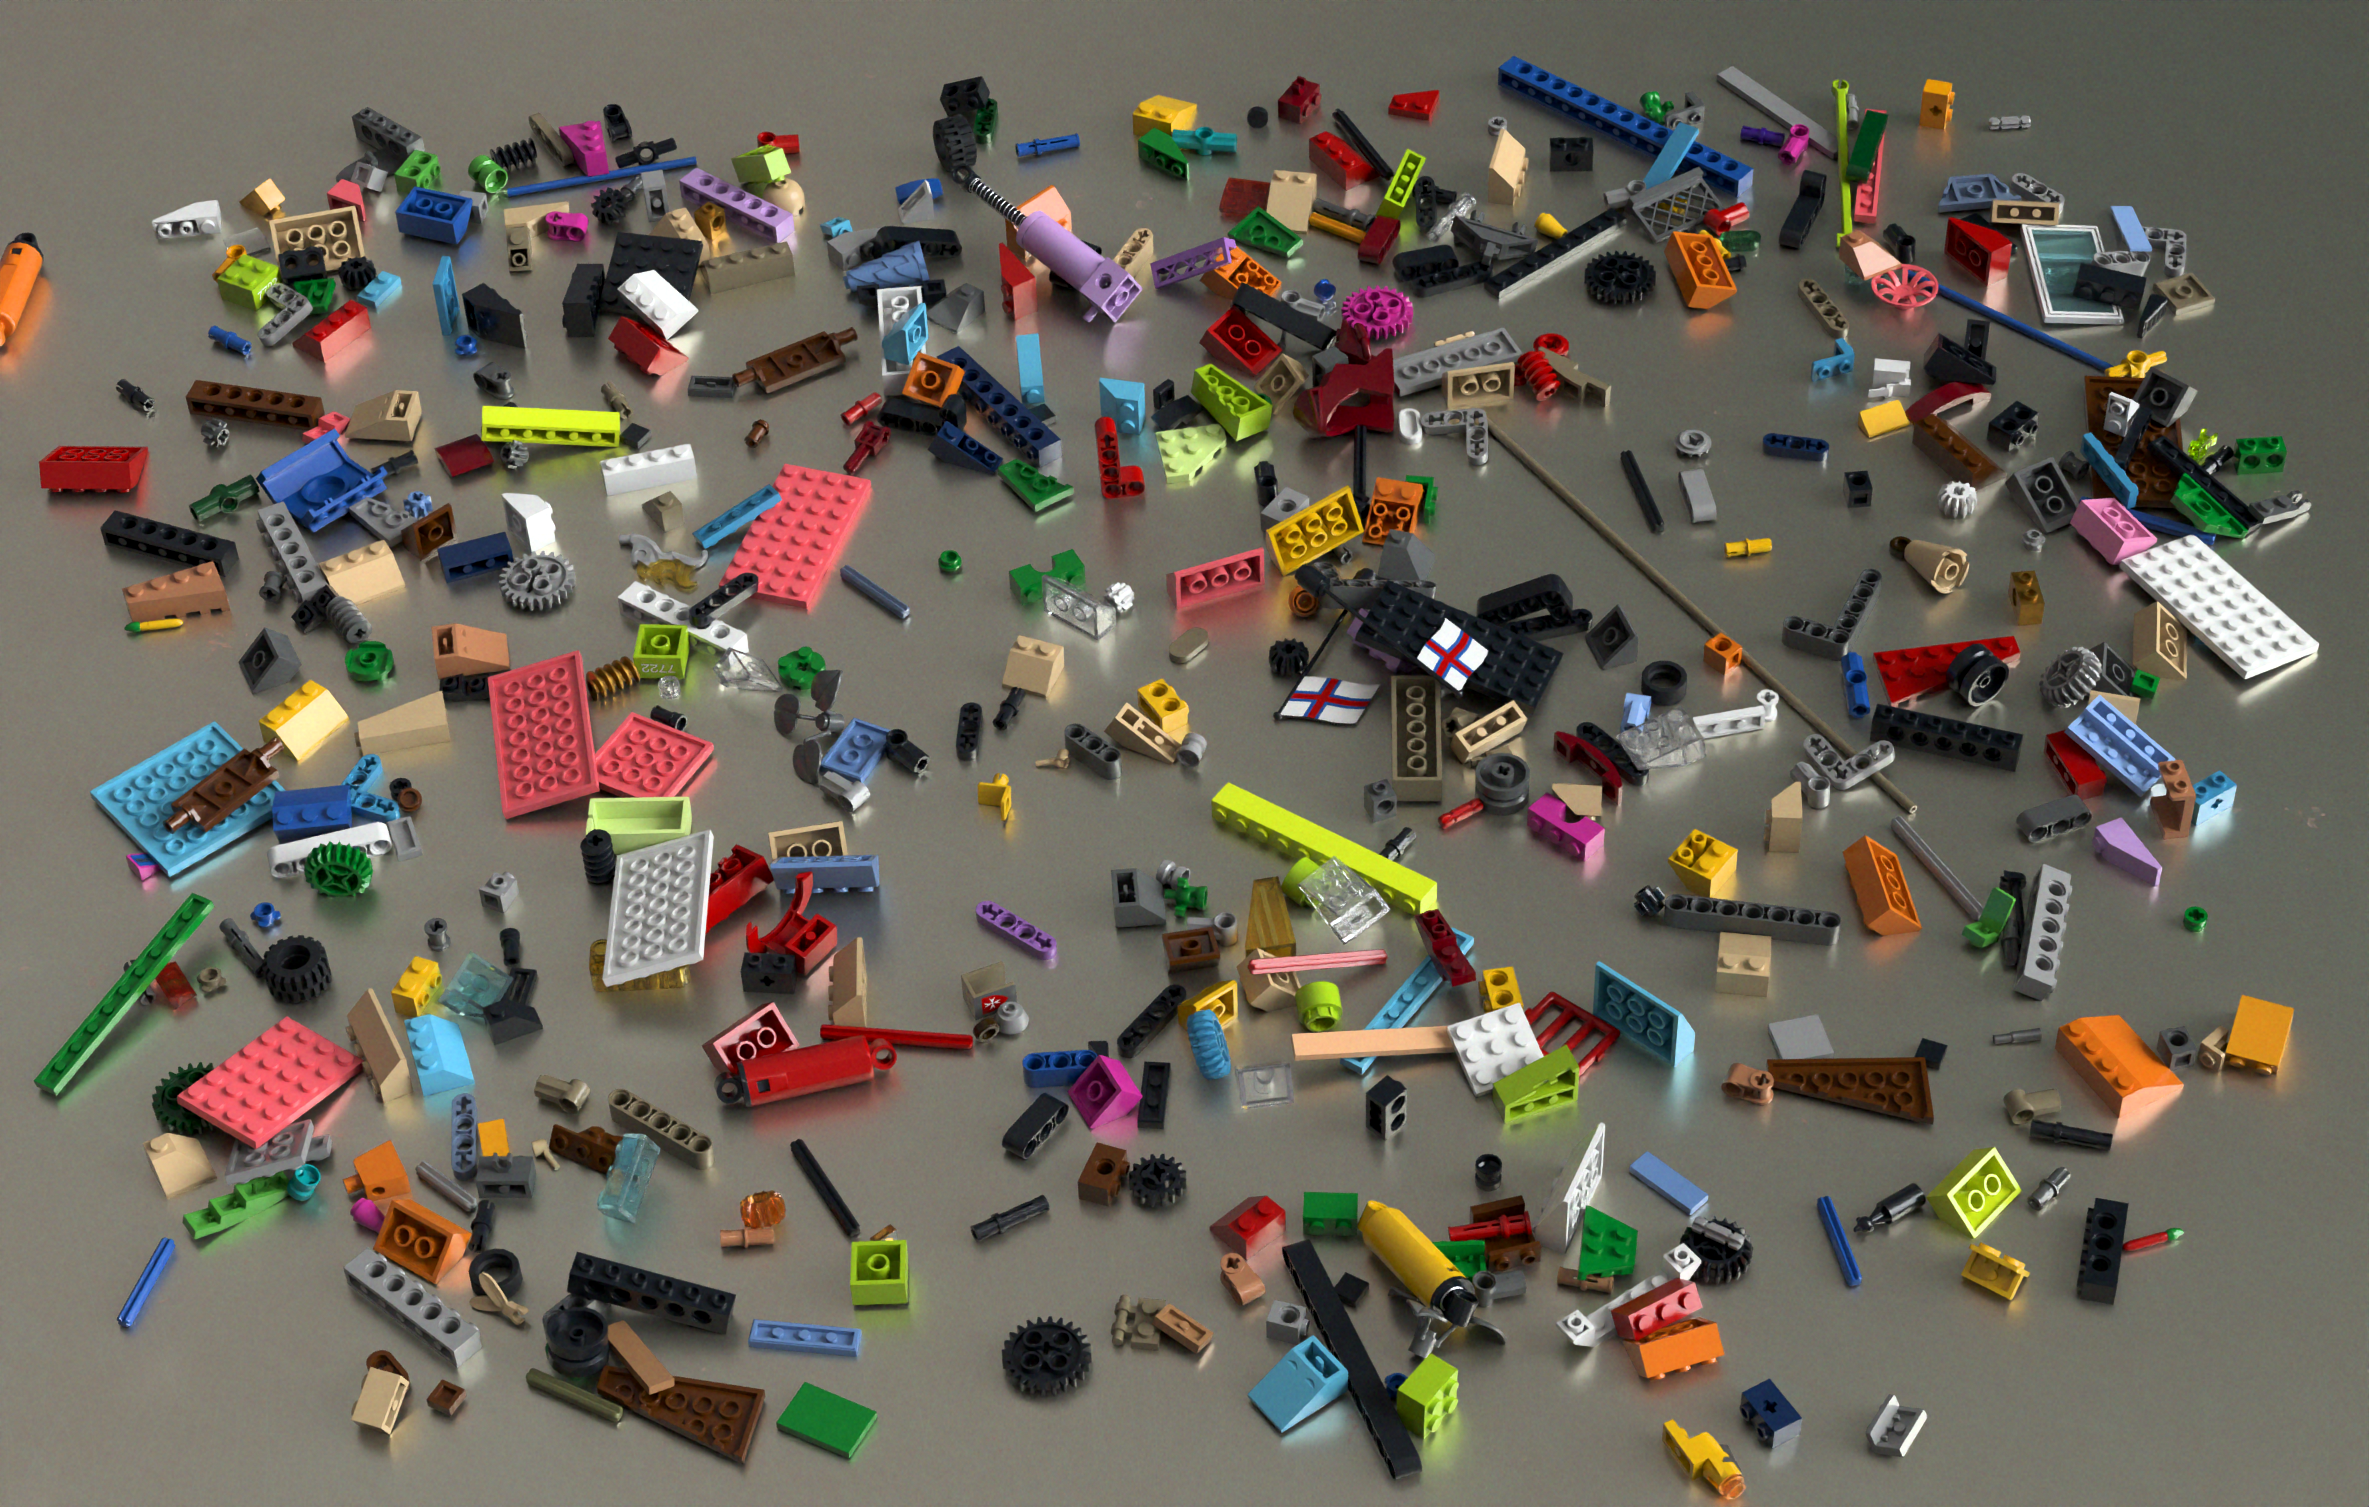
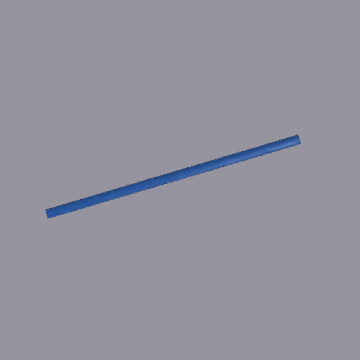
(2021, 327)

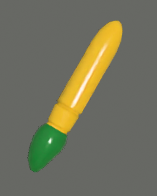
(153, 625)

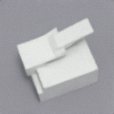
(1890, 378)

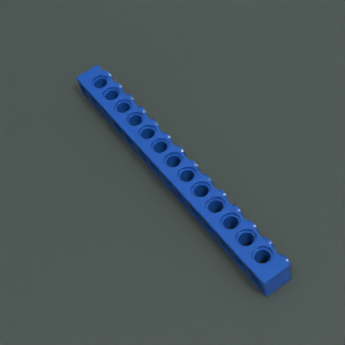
(1620, 123)

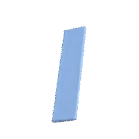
(2131, 228)

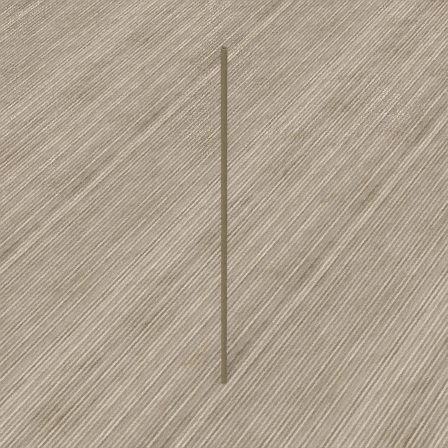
(1696, 612)

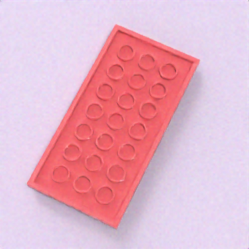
(799, 535)
(542, 734)

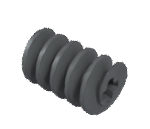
(348, 620)

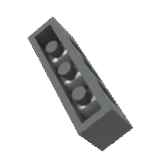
(386, 134)

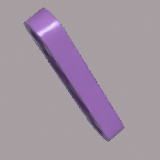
(1013, 932)

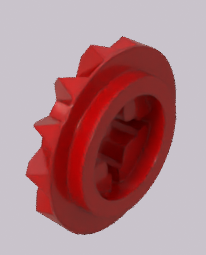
(1550, 340)

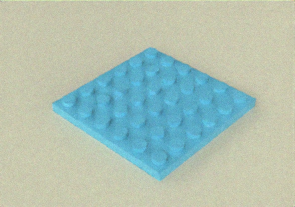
(144, 795)

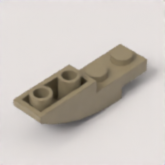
(1576, 383)

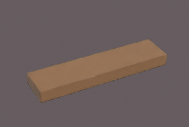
(638, 1358)

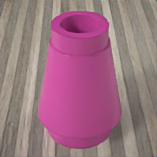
(367, 1214)

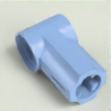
(1635, 710)

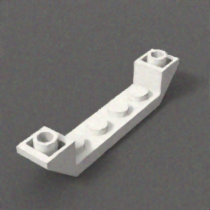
(1600, 1325)

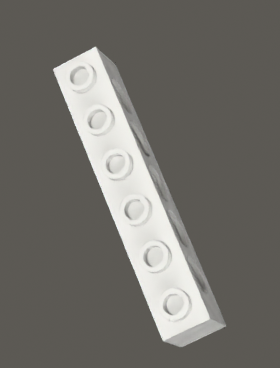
(652, 607)

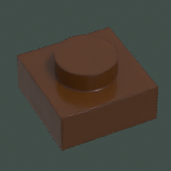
(446, 1397)

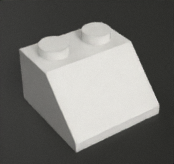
(529, 520)

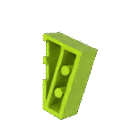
(1538, 1086)

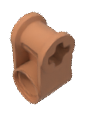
(1747, 1082)
(1240, 1279)

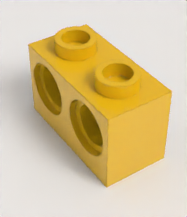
(1163, 706)
(1499, 989)

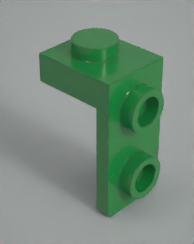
(1430, 494)

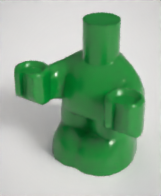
(1652, 107)
(1187, 896)

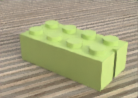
(640, 821)

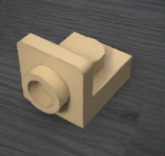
(2212, 1049)

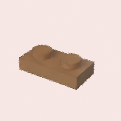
(1182, 1328)

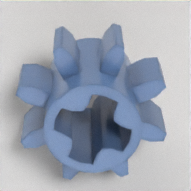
(418, 504)

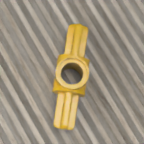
(2136, 364)

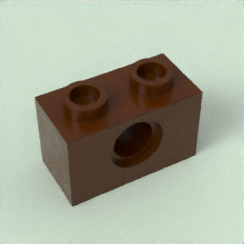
(1103, 1174)

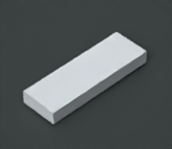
(1730, 722)

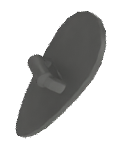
(377, 159)

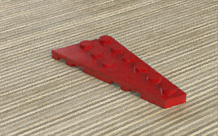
(1924, 669)

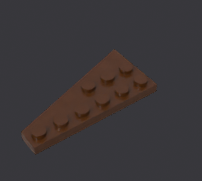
(1875, 1084)
(702, 1410)

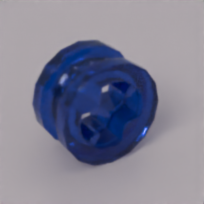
(1324, 290)

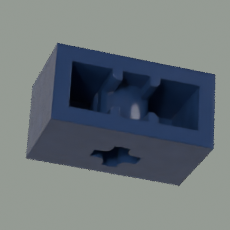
(1770, 1414)

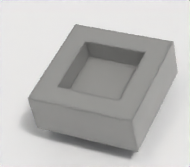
(319, 1148)

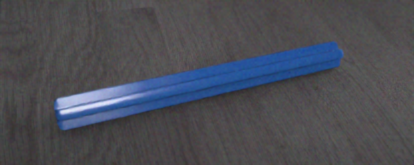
(2169, 526)

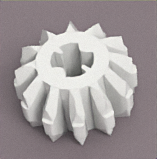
(1957, 499)

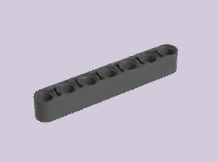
(1753, 919)

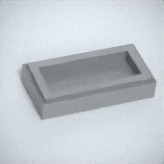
(404, 838)

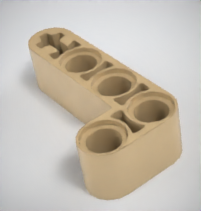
(1135, 251)

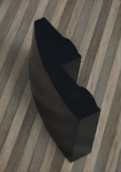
(1173, 414)
(313, 612)
(459, 689)

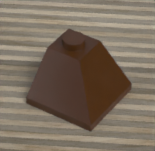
(430, 533)

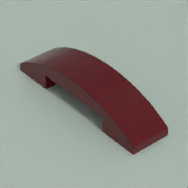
(1945, 398)
(1575, 748)

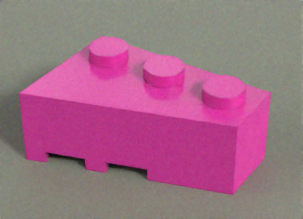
(587, 146)

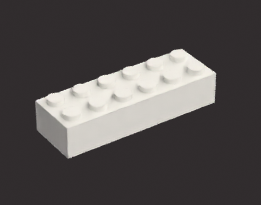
(891, 306)

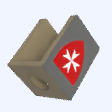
(987, 990)

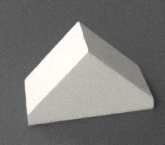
(918, 206)

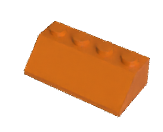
(1699, 269)
(1880, 888)

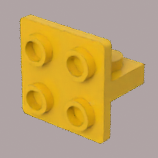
(1994, 1272)

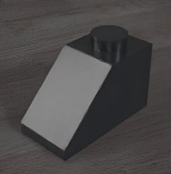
(1977, 337)
(510, 1020)

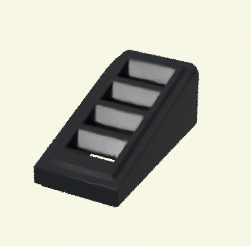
(2153, 312)

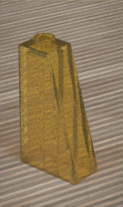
(1269, 920)

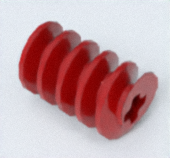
(1539, 374)

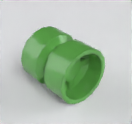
(487, 174)

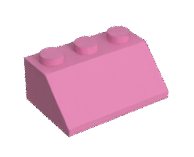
(2111, 529)

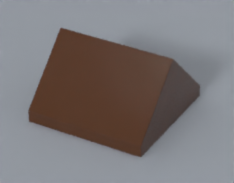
(1190, 949)

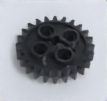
(1620, 277)
(1046, 1363)

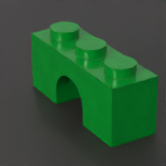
(1027, 582)

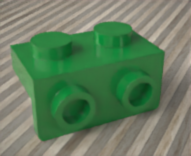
(1465, 1255)

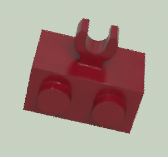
(1299, 100)

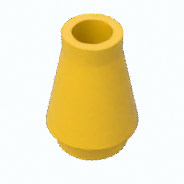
(1549, 226)

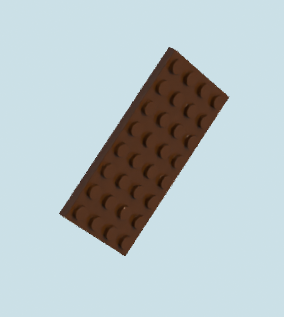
(2153, 478)

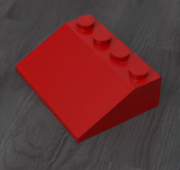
(92, 468)

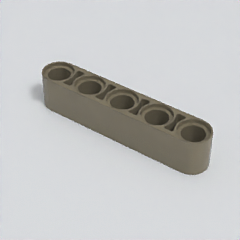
(662, 1128)

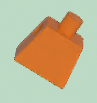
(378, 1174)

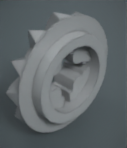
(1696, 437)

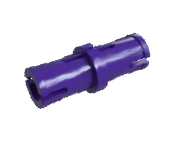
(1762, 136)

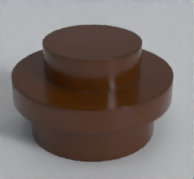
(409, 800)

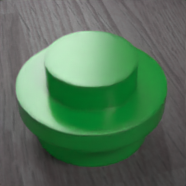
(949, 560)

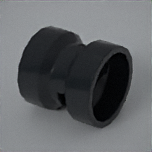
(1488, 1172)

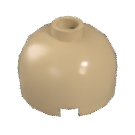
(785, 195)

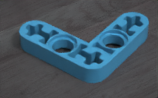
(383, 809)

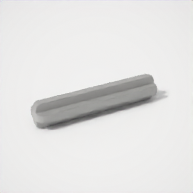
(446, 1186)

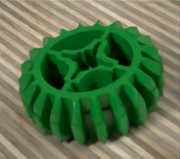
(338, 869)

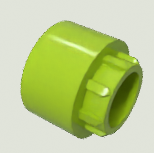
(1298, 873)
(1318, 1005)

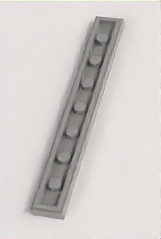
(1778, 109)

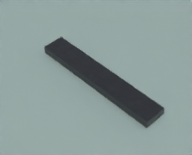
(2181, 463)

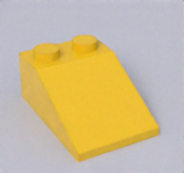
(1162, 114)

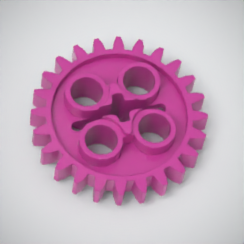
(1378, 310)

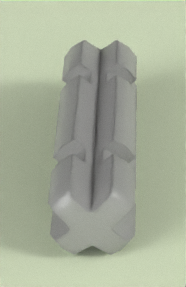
(2009, 122)
(1717, 1233)

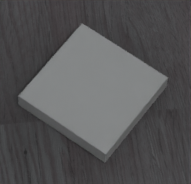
(1801, 1038)

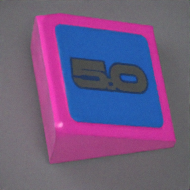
(142, 865)

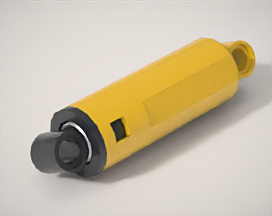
(1418, 1263)

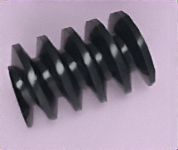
(515, 155)
(598, 856)

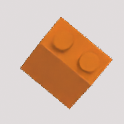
(932, 380)

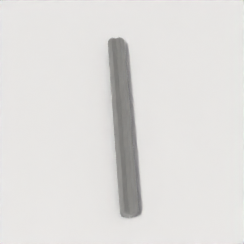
(1937, 867)

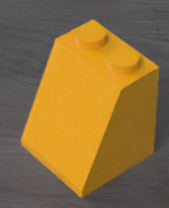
(2259, 1035)

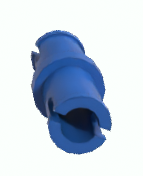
(229, 340)

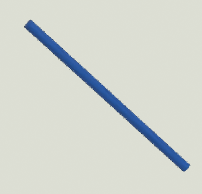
(612, 175)

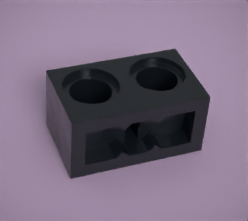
(964, 95)
(303, 270)
(2012, 426)
(1386, 1107)

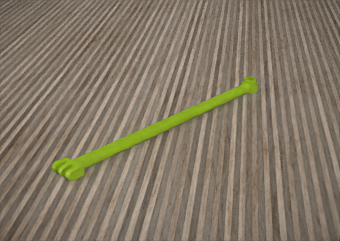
(1843, 157)

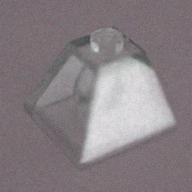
(745, 672)

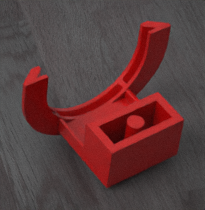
(795, 934)

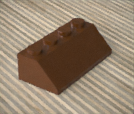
(1955, 453)

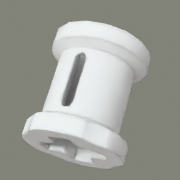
(1768, 699)

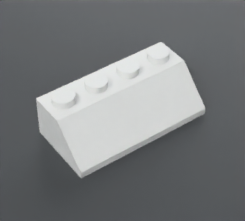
(648, 469)

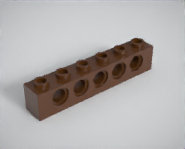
(254, 405)

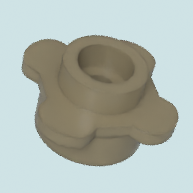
(211, 979)

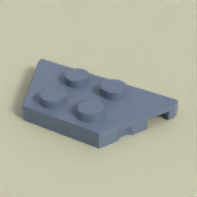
(1973, 192)

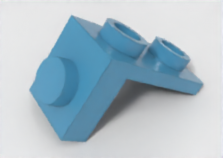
(1840, 363)

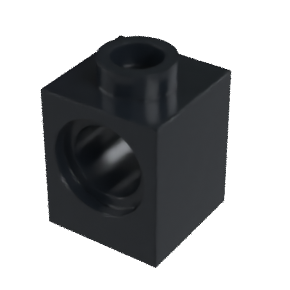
(1857, 489)

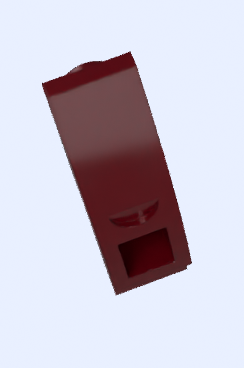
(1443, 948)

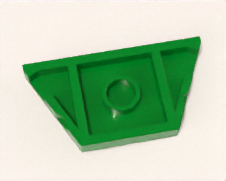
(2205, 510)
(1606, 1246)

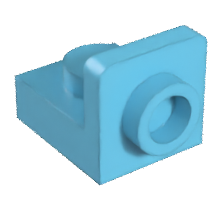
(836, 226)

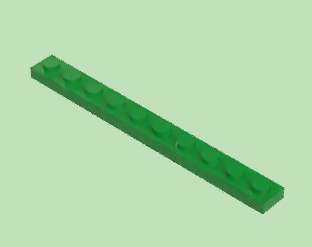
(124, 994)

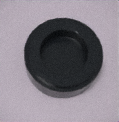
(1257, 117)

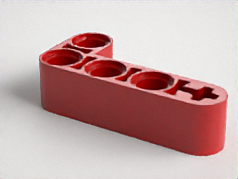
(1115, 480)

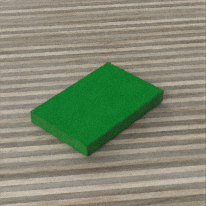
(826, 1420)

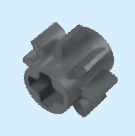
(215, 432)
(514, 454)

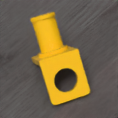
(996, 794)

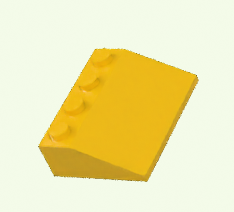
(1313, 531)

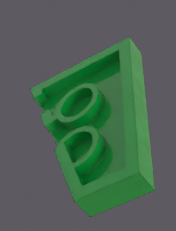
(1266, 233)
(1032, 486)

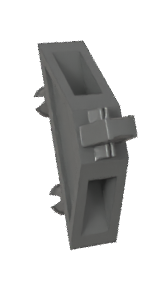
(1493, 241)

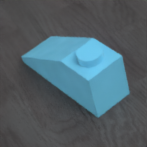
(1030, 368)

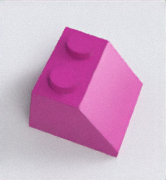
(1104, 1092)

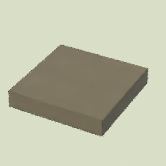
(2184, 293)

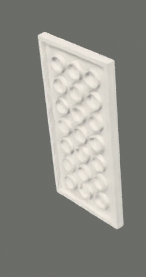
(2219, 606)
(658, 908)

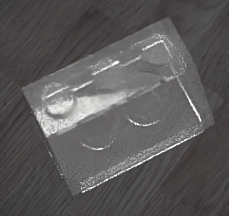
(1077, 607)

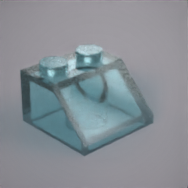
(475, 986)

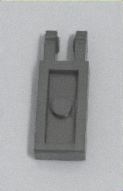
(2279, 507)

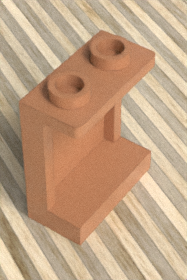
(2175, 808)

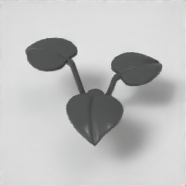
(824, 691)
(1424, 1339)

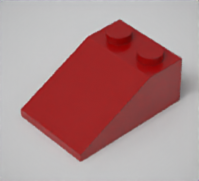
(1978, 250)
(1017, 286)
(1240, 343)

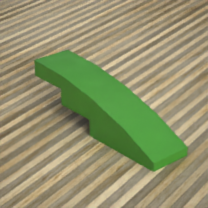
(238, 1206)

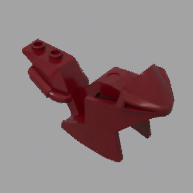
(1319, 408)

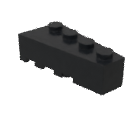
(583, 299)

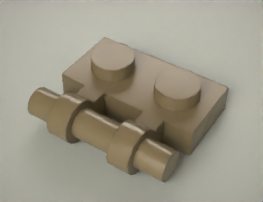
(1143, 1333)

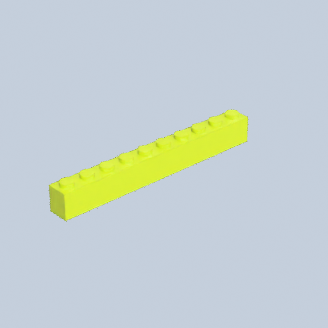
(1305, 839)

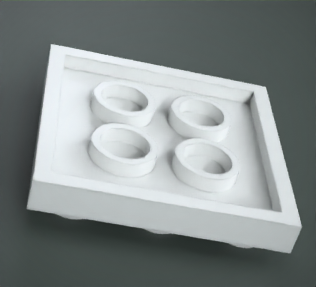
(1493, 1046)

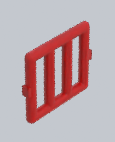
(1571, 1010)

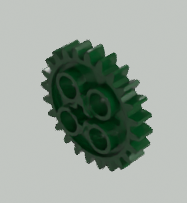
(166, 1104)

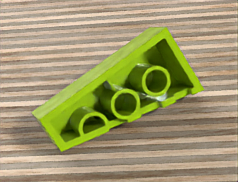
(761, 165)
(1230, 402)

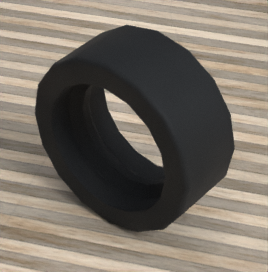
(1668, 670)
(496, 1258)

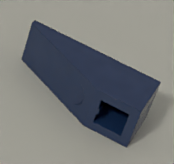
(962, 450)

